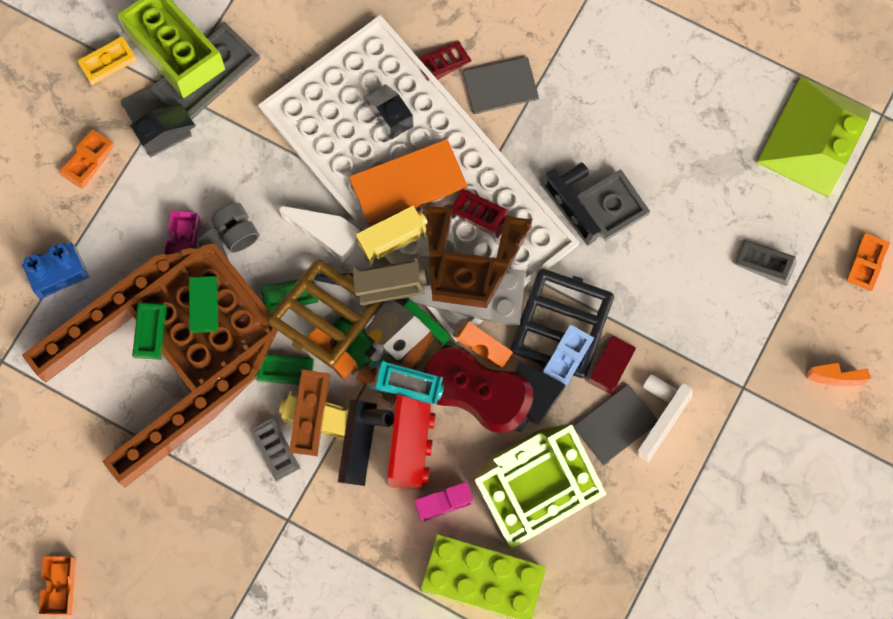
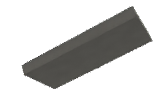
(237, 60)

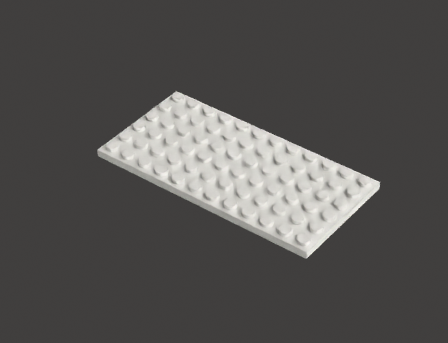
(339, 136)

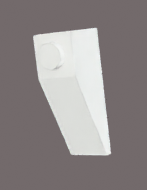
(326, 230)

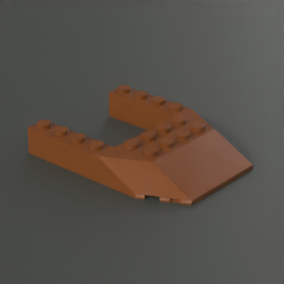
(210, 363)

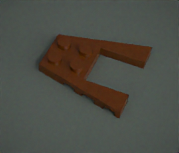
(467, 277)

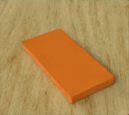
(408, 182)

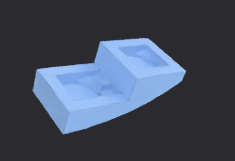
(568, 354)

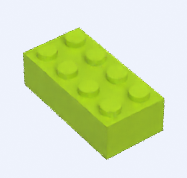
(172, 44)
(483, 579)

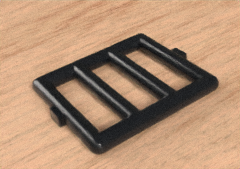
(535, 299)

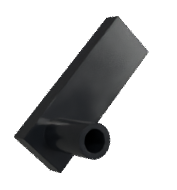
(558, 189)
(358, 439)

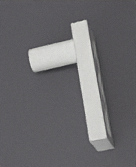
(677, 402)

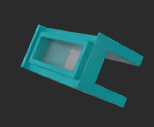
(406, 382)

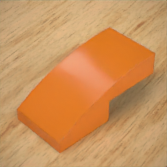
(88, 158)
(867, 261)
(831, 375)

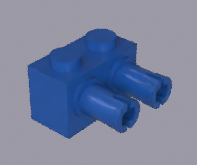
(55, 269)

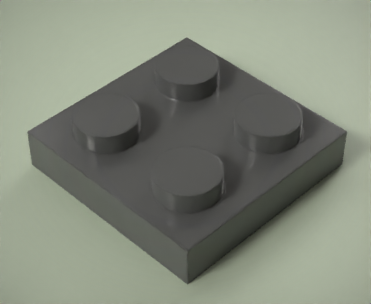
(613, 204)

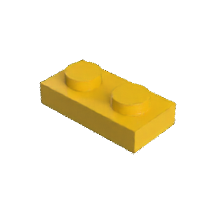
(107, 60)

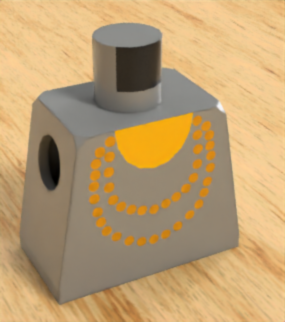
(394, 332)

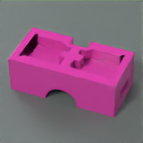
(183, 233)
(444, 502)

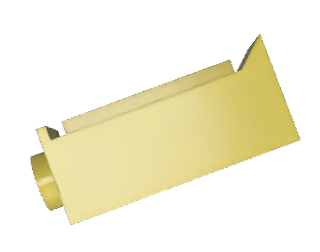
(392, 234)
(334, 417)

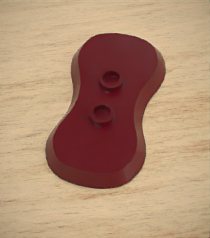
(492, 396)

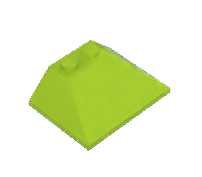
(815, 136)
(538, 482)

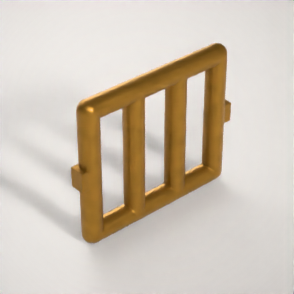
(289, 302)

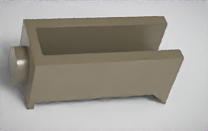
(390, 282)

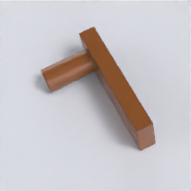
(411, 361)
(309, 413)

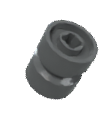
(234, 225)

